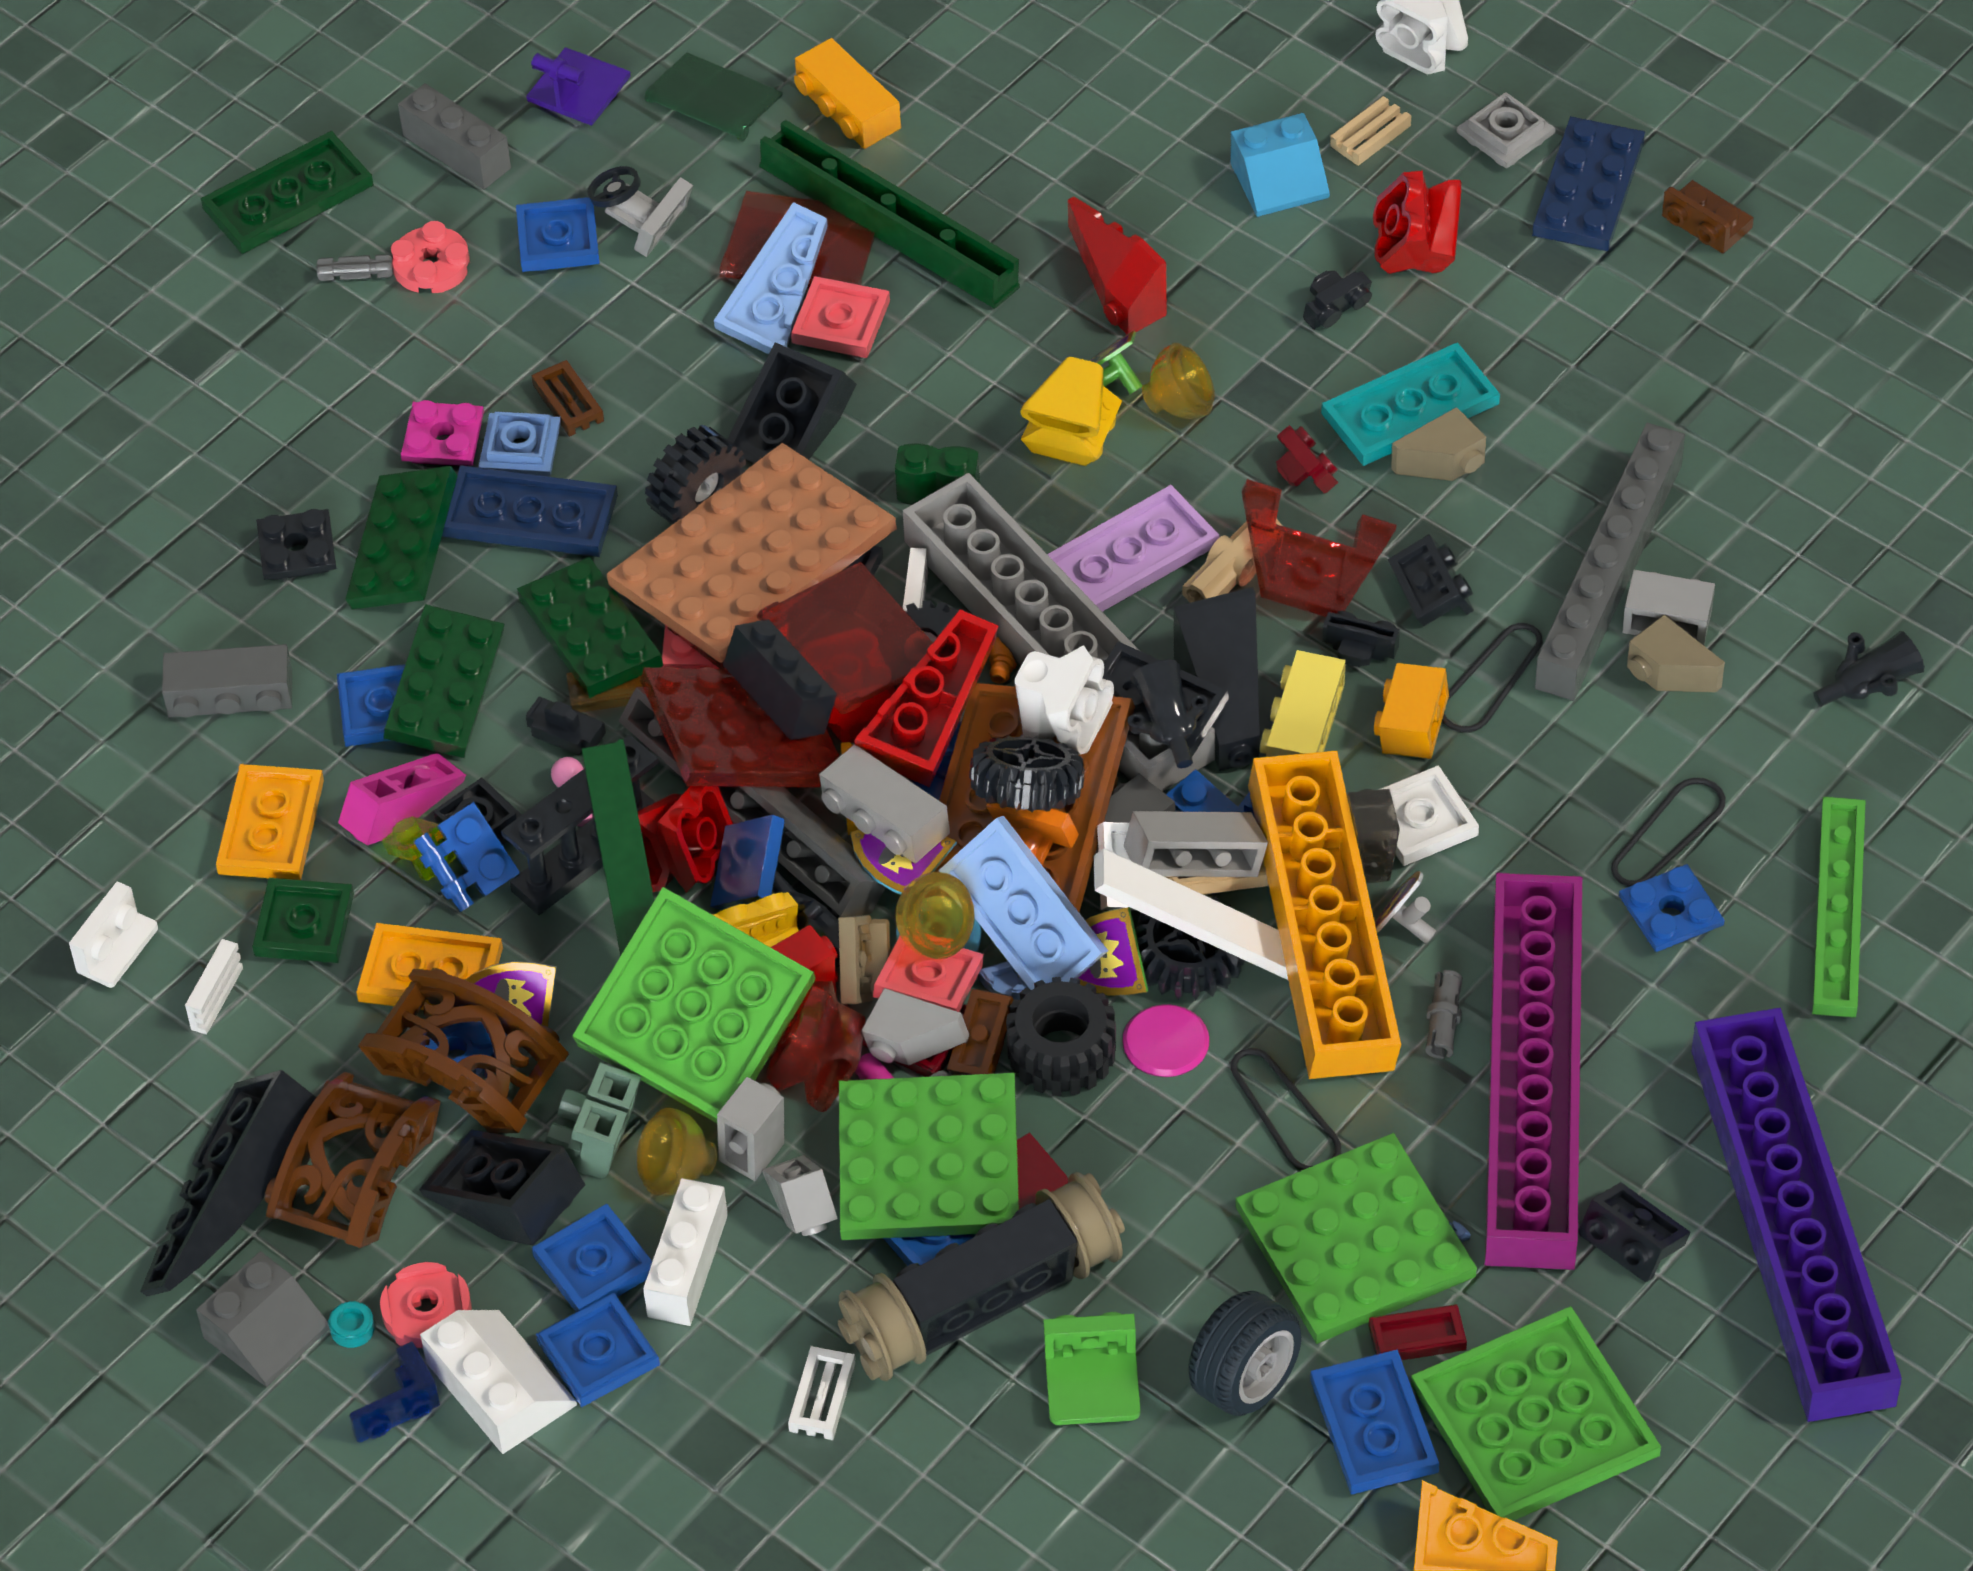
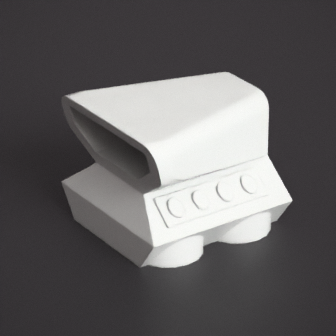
(1421, 31)
(1063, 697)

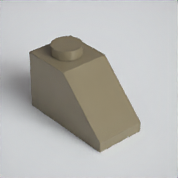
(1440, 449)
(1673, 660)

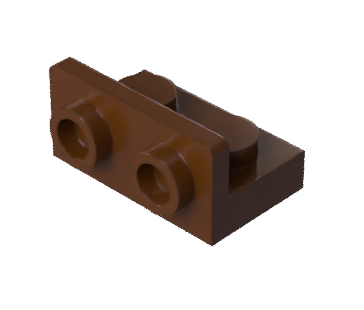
(1706, 216)

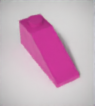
(398, 793)

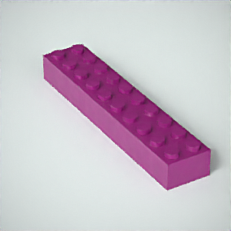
(1534, 1072)

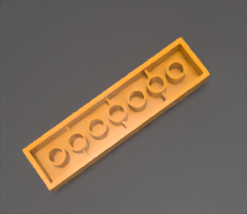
(1324, 915)

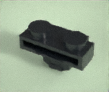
(1335, 296)
(1359, 639)
(564, 726)

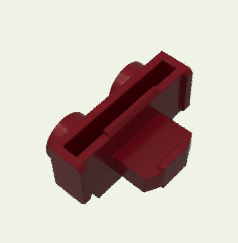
(1302, 462)

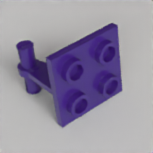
(576, 84)

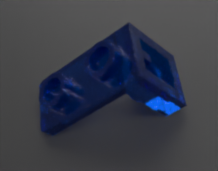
(413, 1401)

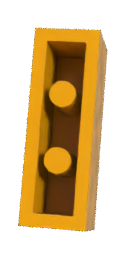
(847, 93)

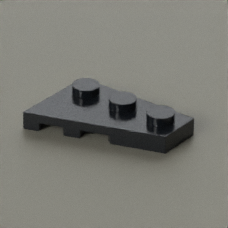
(1126, 660)

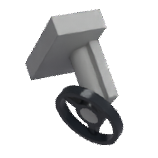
(636, 209)

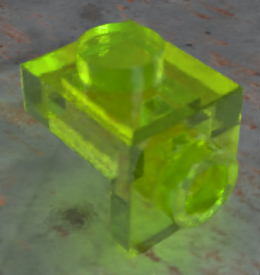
(401, 843)

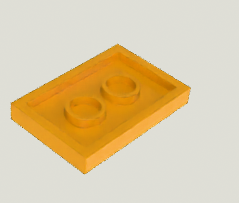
(270, 822)
(400, 949)

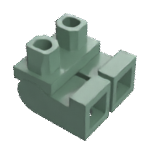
(599, 1120)

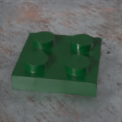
(303, 920)

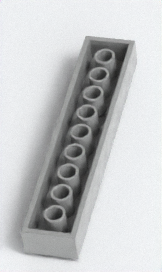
(1031, 599)

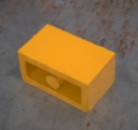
(1412, 710)

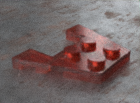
(1303, 567)

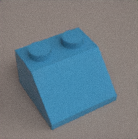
(1279, 164)

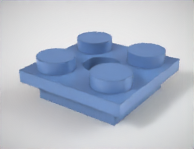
(530, 457)

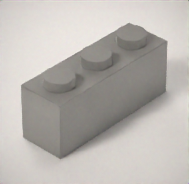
(884, 804)
(1196, 843)

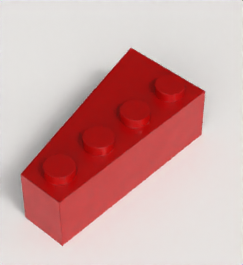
(924, 711)

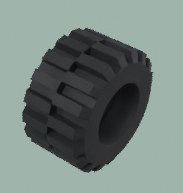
(1061, 1064)

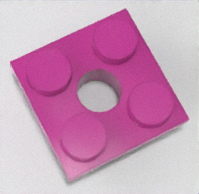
(436, 419)

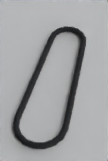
(1509, 686)
(1614, 868)
(1254, 1051)

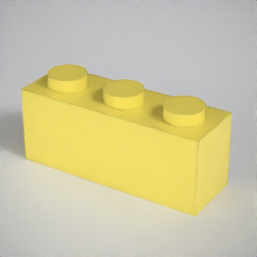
(1306, 707)

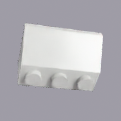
(495, 1375)

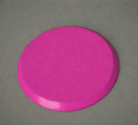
(1165, 1040)

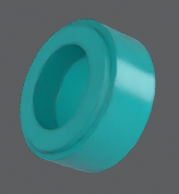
(351, 1324)

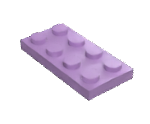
(1135, 548)

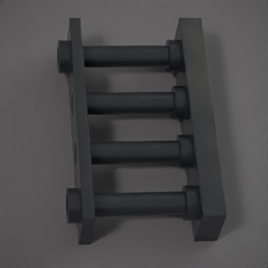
(555, 817)

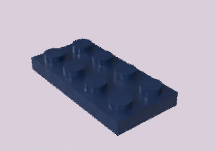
(1588, 183)
(530, 511)

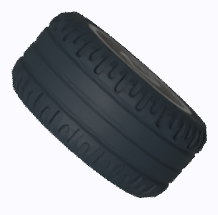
(1244, 1353)

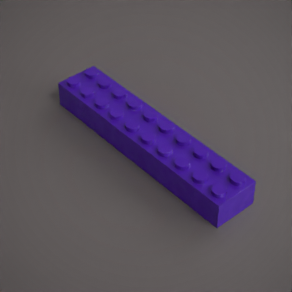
(1795, 1216)

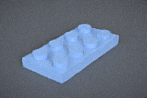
(1024, 907)

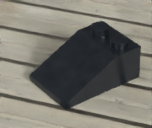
(791, 404)
(506, 1184)

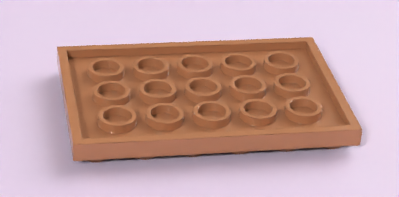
(750, 546)

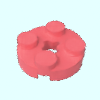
(426, 242)
(405, 1294)

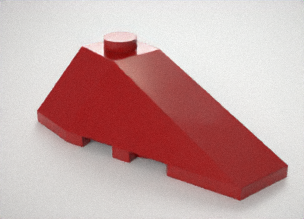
(1122, 269)

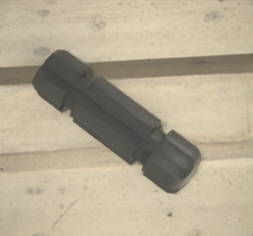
(354, 267)

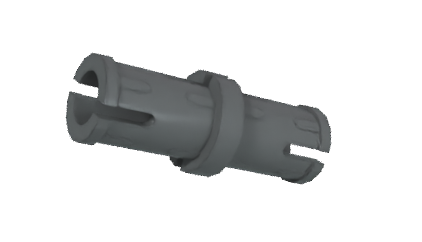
(1444, 1014)

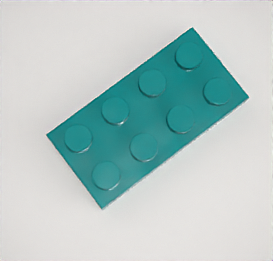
(1407, 399)

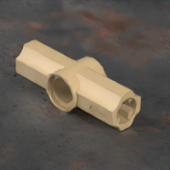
(1226, 565)

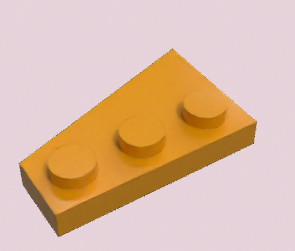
(1467, 1538)

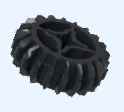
(1026, 773)
(1181, 960)

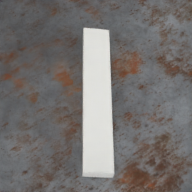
(1189, 911)

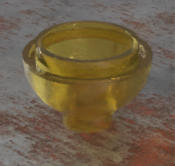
(1179, 384)
(944, 915)
(673, 1149)

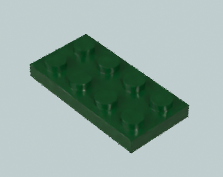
(287, 192)
(401, 538)
(589, 627)
(444, 681)

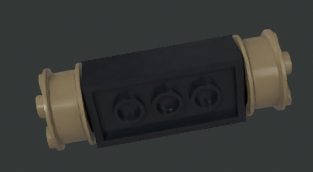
(982, 1277)

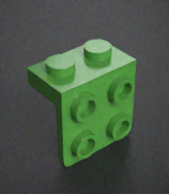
(1091, 1368)

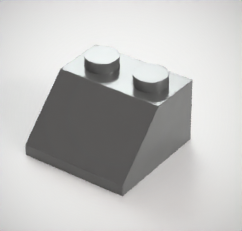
(261, 1319)

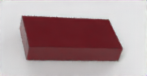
(1419, 1332)

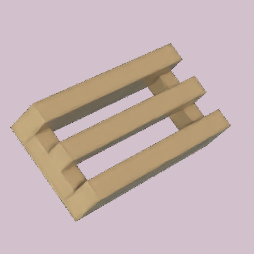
(1365, 128)

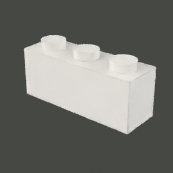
(685, 1252)

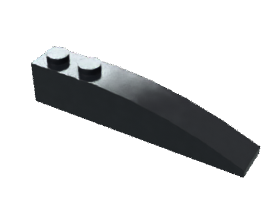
(232, 1174)

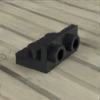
(1430, 580)
(1631, 1230)

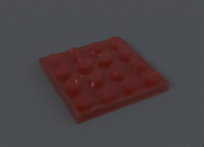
(726, 736)

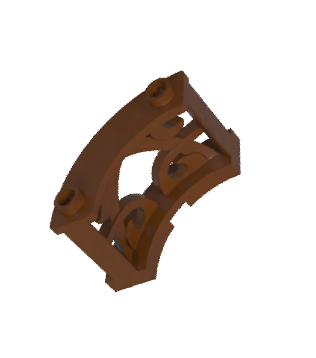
(458, 1002)
(337, 1110)

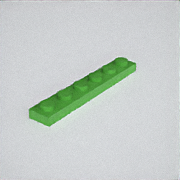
(1839, 907)

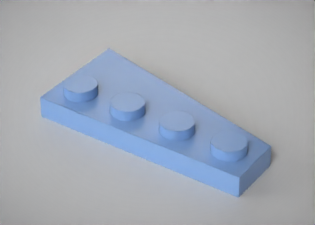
(775, 284)

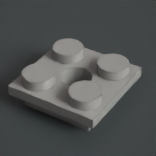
(1501, 143)

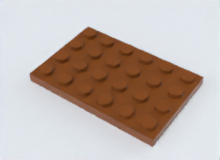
(996, 713)

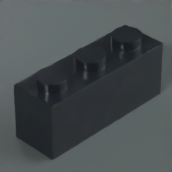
(779, 679)

